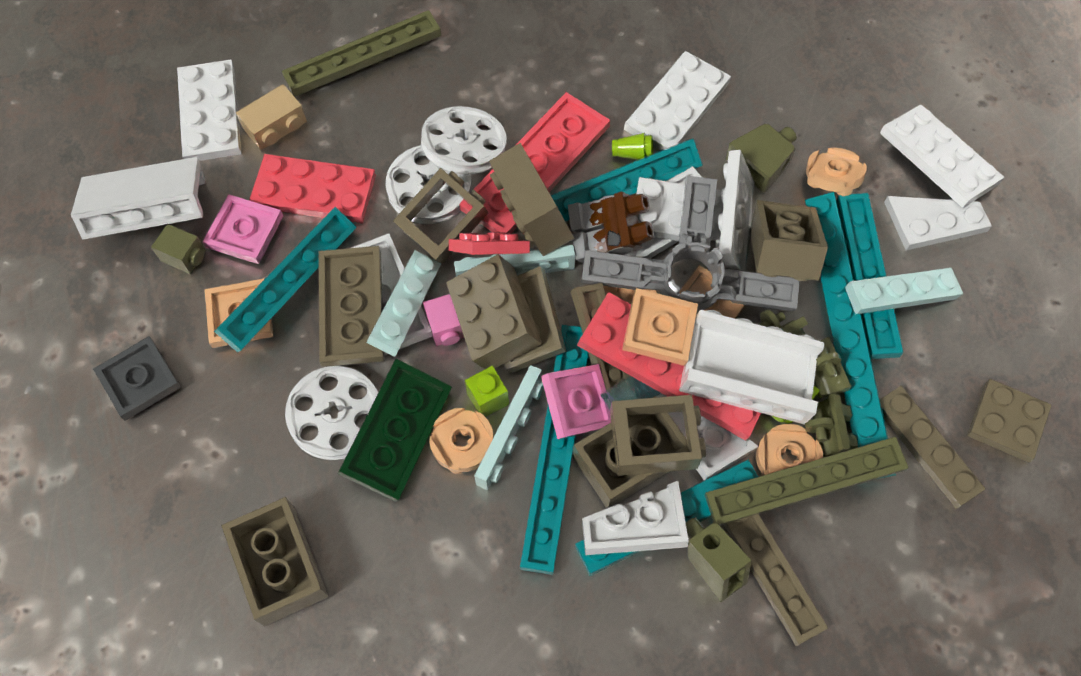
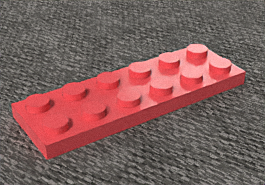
(553, 148)
(605, 340)

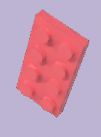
(313, 187)

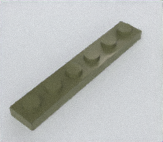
(361, 53)
(806, 481)

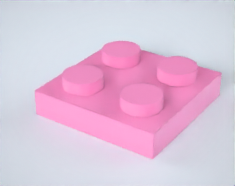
(243, 229)
(576, 400)

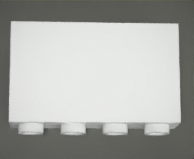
(138, 198)
(752, 366)

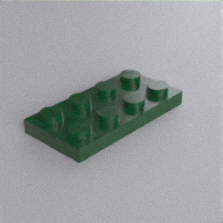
(395, 430)

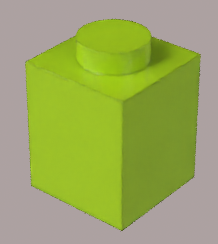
(487, 391)

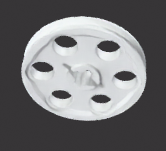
(453, 141)
(397, 191)
(322, 402)

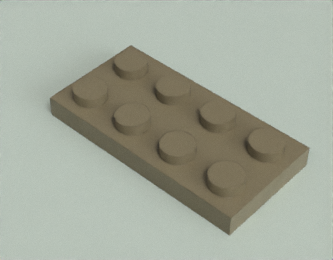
(349, 305)

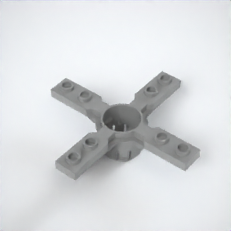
(694, 244)

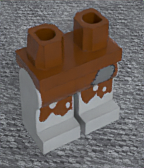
(610, 225)

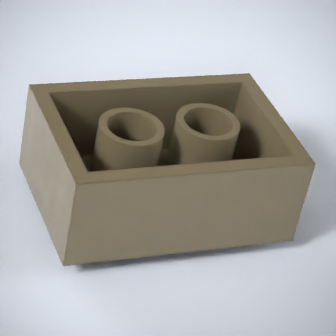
(529, 201)
(787, 241)
(493, 313)
(648, 436)
(274, 562)

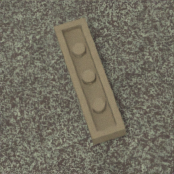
(586, 302)
(930, 448)
(777, 579)

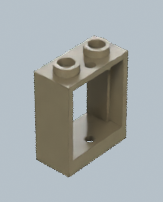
(466, 225)
(630, 465)

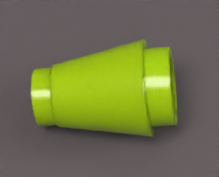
(633, 146)

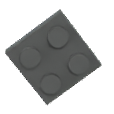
(136, 378)

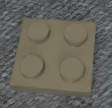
(1009, 420)

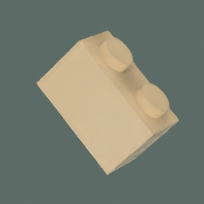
(271, 117)

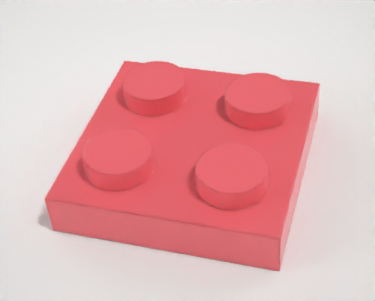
(489, 244)

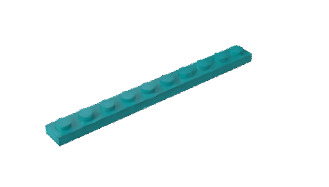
(848, 328)

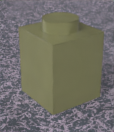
(179, 249)

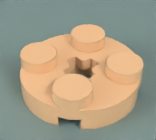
(842, 181)
(443, 436)
(782, 438)

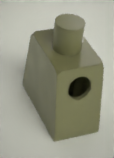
(765, 153)
(717, 558)

